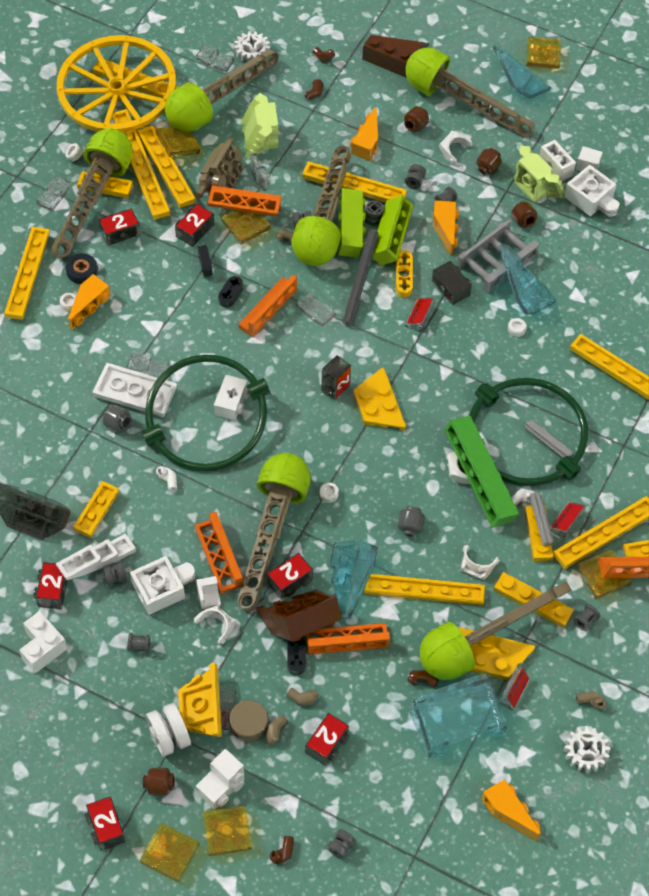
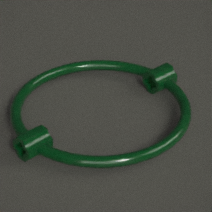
(257, 390)
(566, 466)

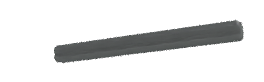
(360, 277)

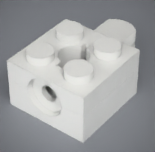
(592, 192)
(161, 576)

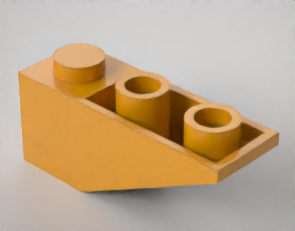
(366, 140)
(444, 223)
(89, 297)
(506, 807)

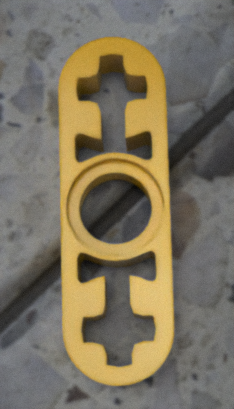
(408, 279)

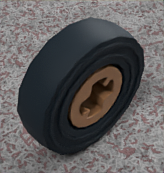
(81, 260)

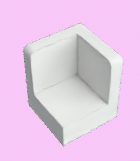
(588, 157)
(208, 592)

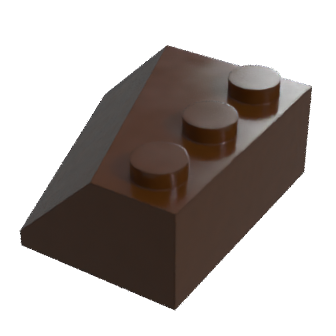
(390, 52)
(301, 615)

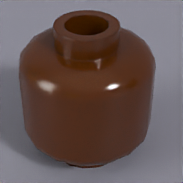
(416, 119)
(489, 161)
(524, 214)
(159, 781)

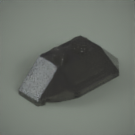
(32, 512)

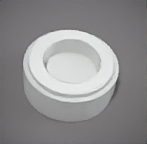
(74, 152)
(67, 301)
(517, 327)
(329, 492)

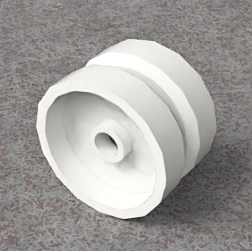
(170, 728)

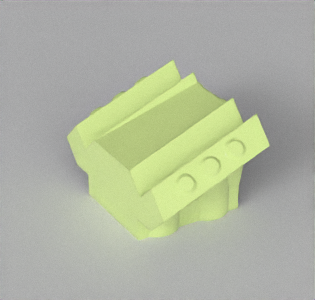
(260, 126)
(537, 177)

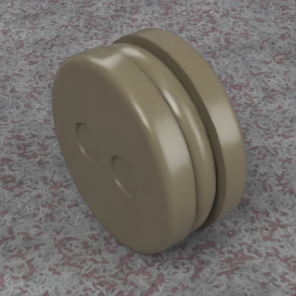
(248, 721)

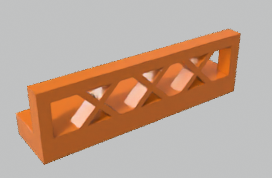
(236, 199)
(269, 306)
(224, 548)
(624, 567)
(348, 642)

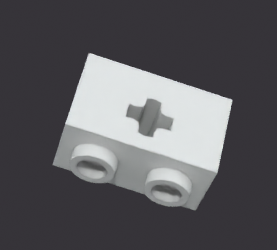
(558, 159)
(231, 397)

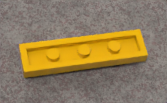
(522, 593)

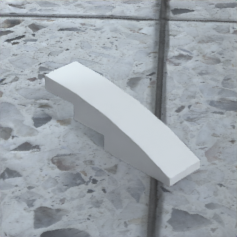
(95, 558)

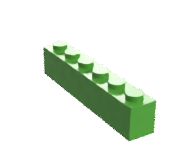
(481, 471)

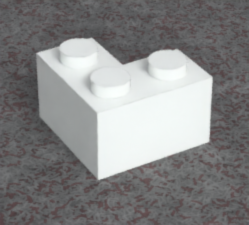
(45, 643)
(222, 780)

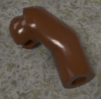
(325, 56)
(316, 89)
(422, 675)
(285, 853)

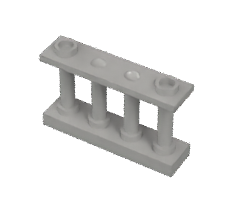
(493, 279)

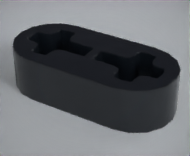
(205, 260)
(227, 290)
(291, 656)

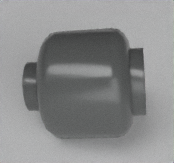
(116, 418)
(411, 521)

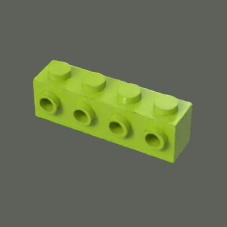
(351, 222)
(392, 230)

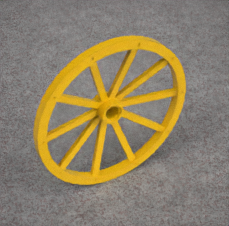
(116, 88)

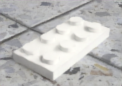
(132, 389)

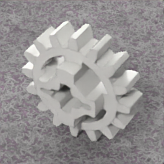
(250, 46)
(589, 758)

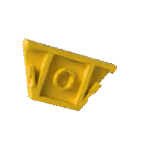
(378, 403)
(498, 655)
(201, 703)

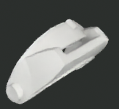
(453, 137)
(454, 471)
(474, 569)
(217, 612)

